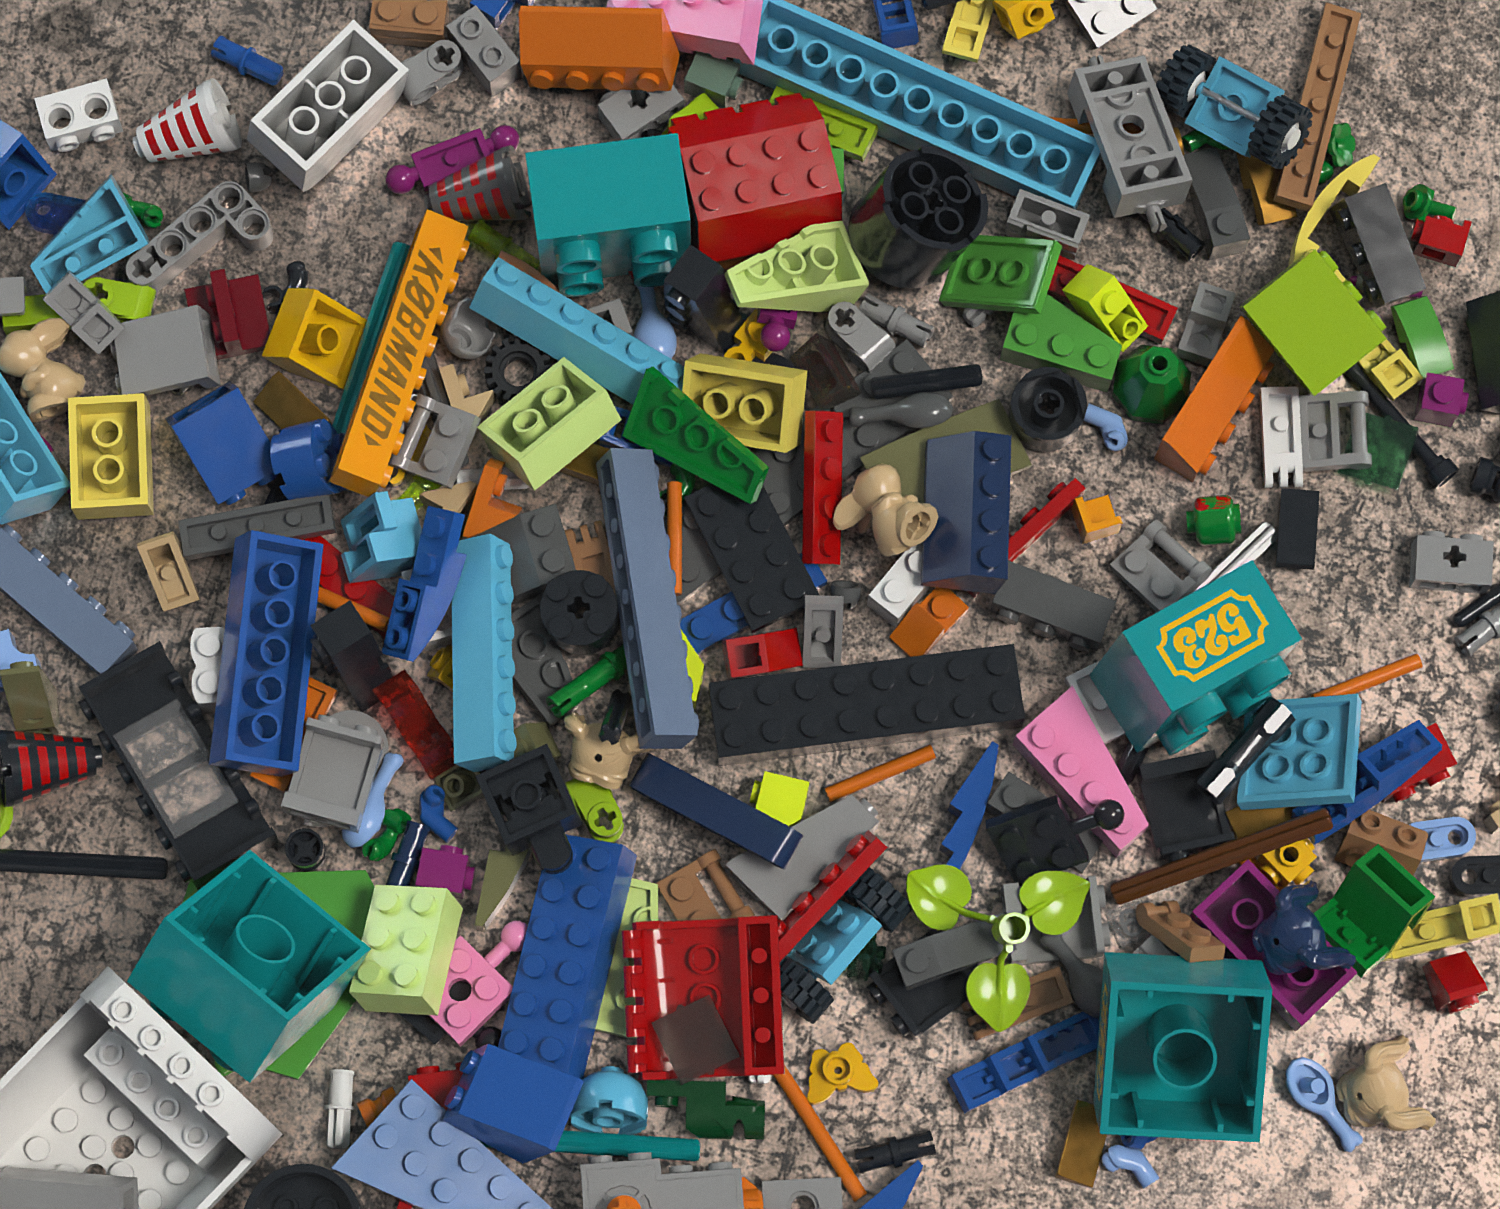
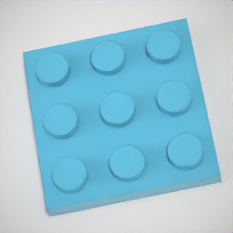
(1311, 759)

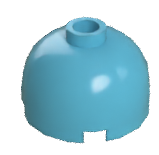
(610, 1101)

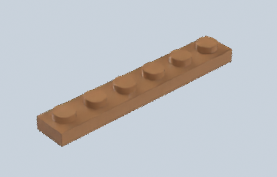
(1321, 95)

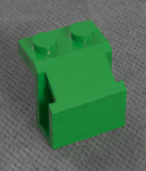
(1373, 908)

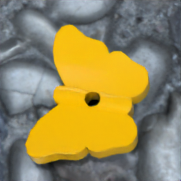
(825, 1081)

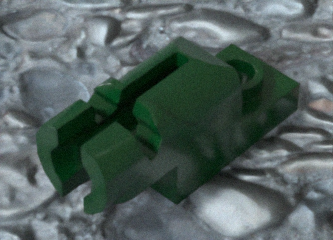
(708, 1110)

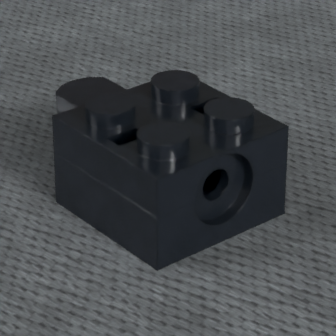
(534, 810)

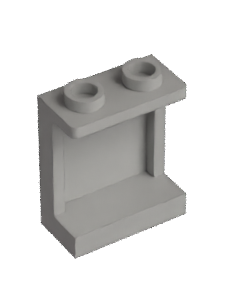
(166, 352)
(334, 773)
(1085, 938)

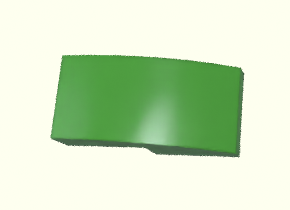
(1423, 335)

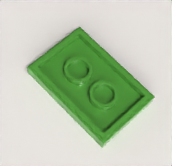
(1002, 274)

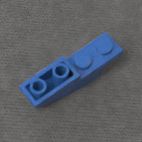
(427, 595)

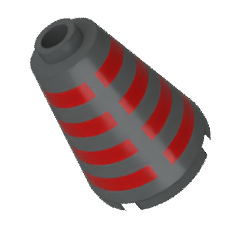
(483, 190)

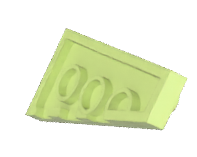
(639, 907)

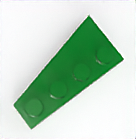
(692, 439)

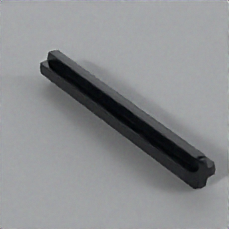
(83, 864)

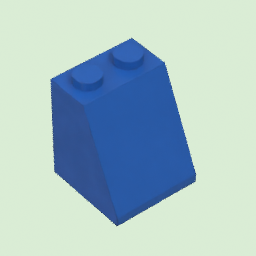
(21, 174)
(224, 443)
(512, 1102)

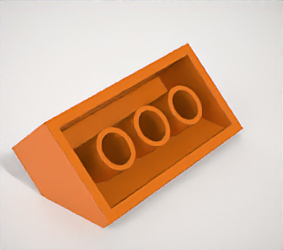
(597, 48)
(1215, 401)

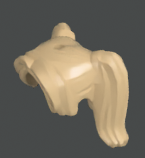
(586, 745)
(1382, 1090)

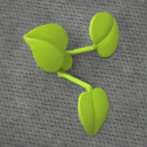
(999, 990)

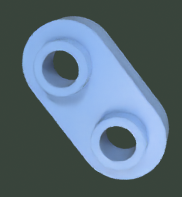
(1437, 843)

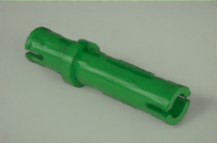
(611, 666)

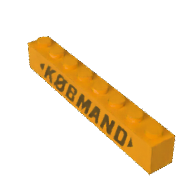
(399, 355)

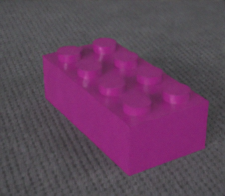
(1233, 915)

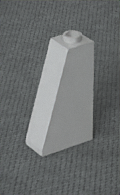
(822, 843)
(65, 1190)

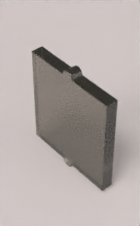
(695, 1040)

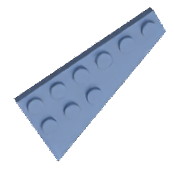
(431, 1162)

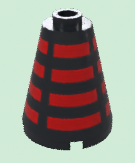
(43, 764)

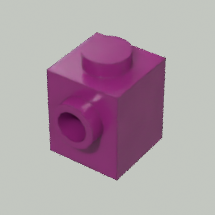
(1440, 399)
(446, 869)

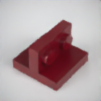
(235, 312)

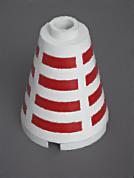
(190, 126)

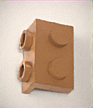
(1395, 837)

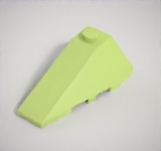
(801, 272)

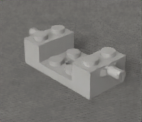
(1142, 168)

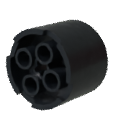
(917, 217)
(303, 1188)

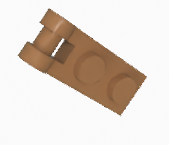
(1179, 932)

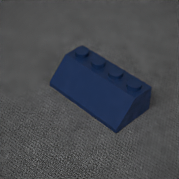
(971, 492)

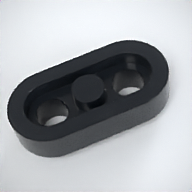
(1486, 874)

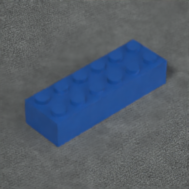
(266, 654)
(568, 956)

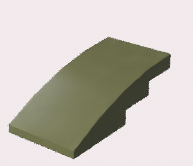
(908, 452)

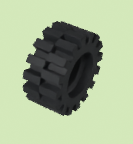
(502, 357)

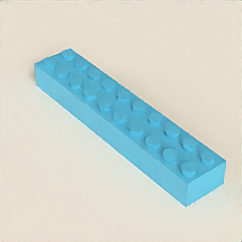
(921, 104)

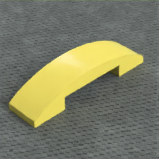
(968, 29)
(1349, 182)
(1388, 368)
(1450, 927)

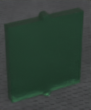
(1390, 448)

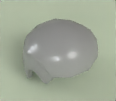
(466, 331)

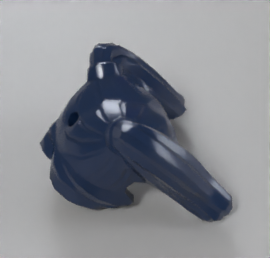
(1299, 935)

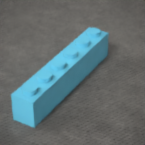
(569, 331)
(483, 656)

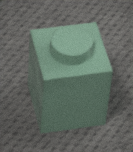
(714, 77)

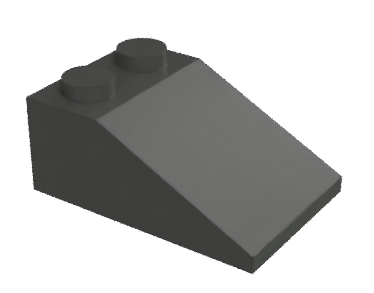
(537, 550)

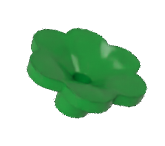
(1341, 145)

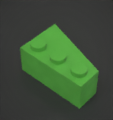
(1064, 342)

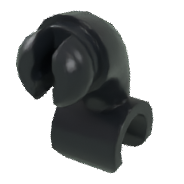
(297, 278)

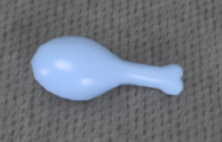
(653, 326)
(375, 806)
(1314, 1091)

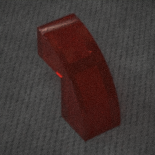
(416, 723)

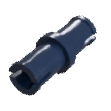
(408, 854)

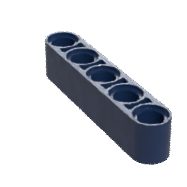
(716, 811)

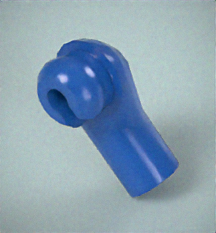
(432, 813)

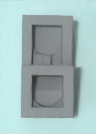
(83, 312)
(1205, 324)

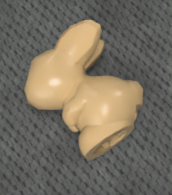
(43, 380)
(878, 502)

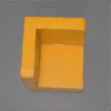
(1095, 518)

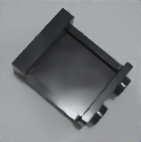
(1176, 811)
(920, 1007)

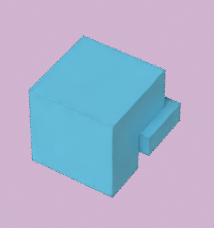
(380, 538)

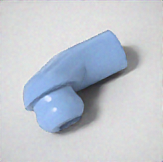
(1110, 425)
(1130, 1159)

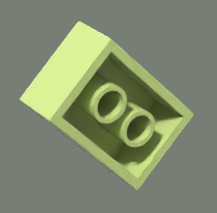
(549, 423)
(410, 950)

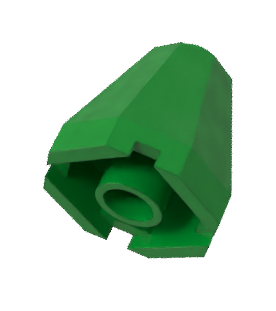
(1151, 384)

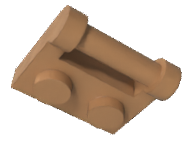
(689, 899)

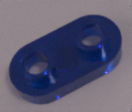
(61, 210)

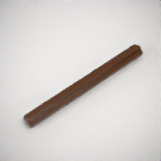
(1221, 856)

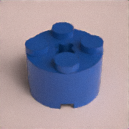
(306, 458)

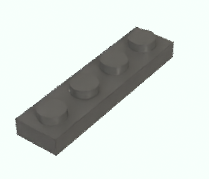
(290, 518)

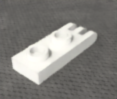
(1281, 435)

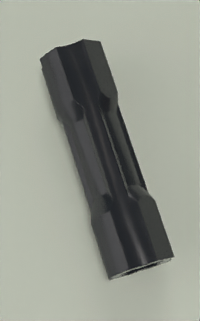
(1226, 771)

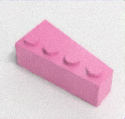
(709, 26)
(1079, 768)

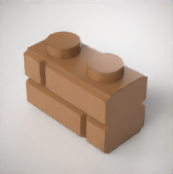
(409, 21)

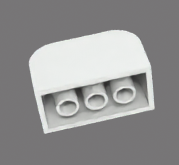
(328, 106)

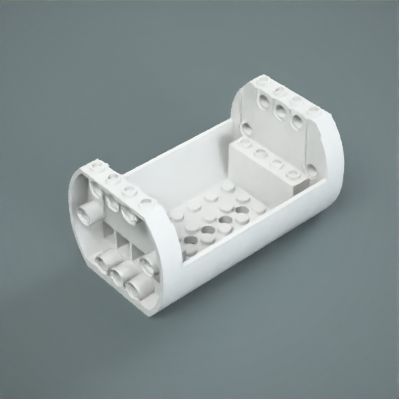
(127, 1073)

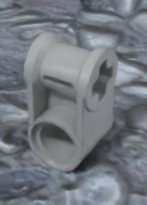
(429, 74)
(861, 340)

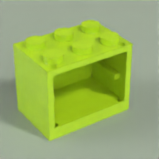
(1314, 320)

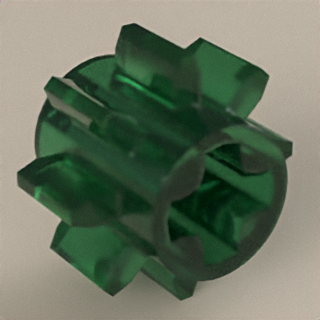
(867, 960)

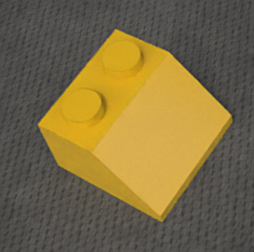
(315, 337)

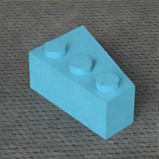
(92, 238)

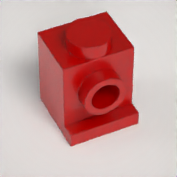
(1440, 239)

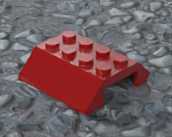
(757, 175)
(691, 959)

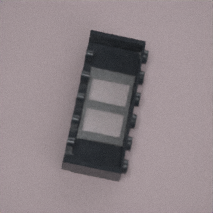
(167, 755)

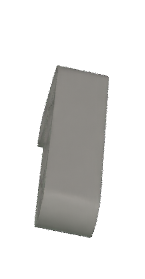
(196, 244)

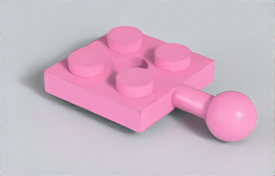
(488, 986)

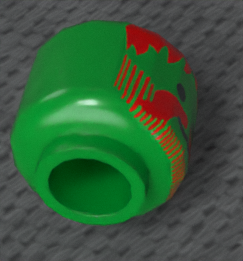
(1214, 520)

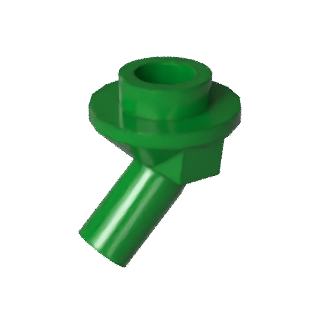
(1419, 203)

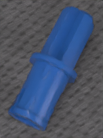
(247, 61)

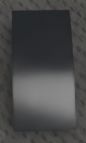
(1297, 528)

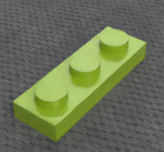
(843, 129)

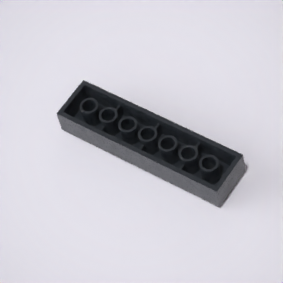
(866, 705)

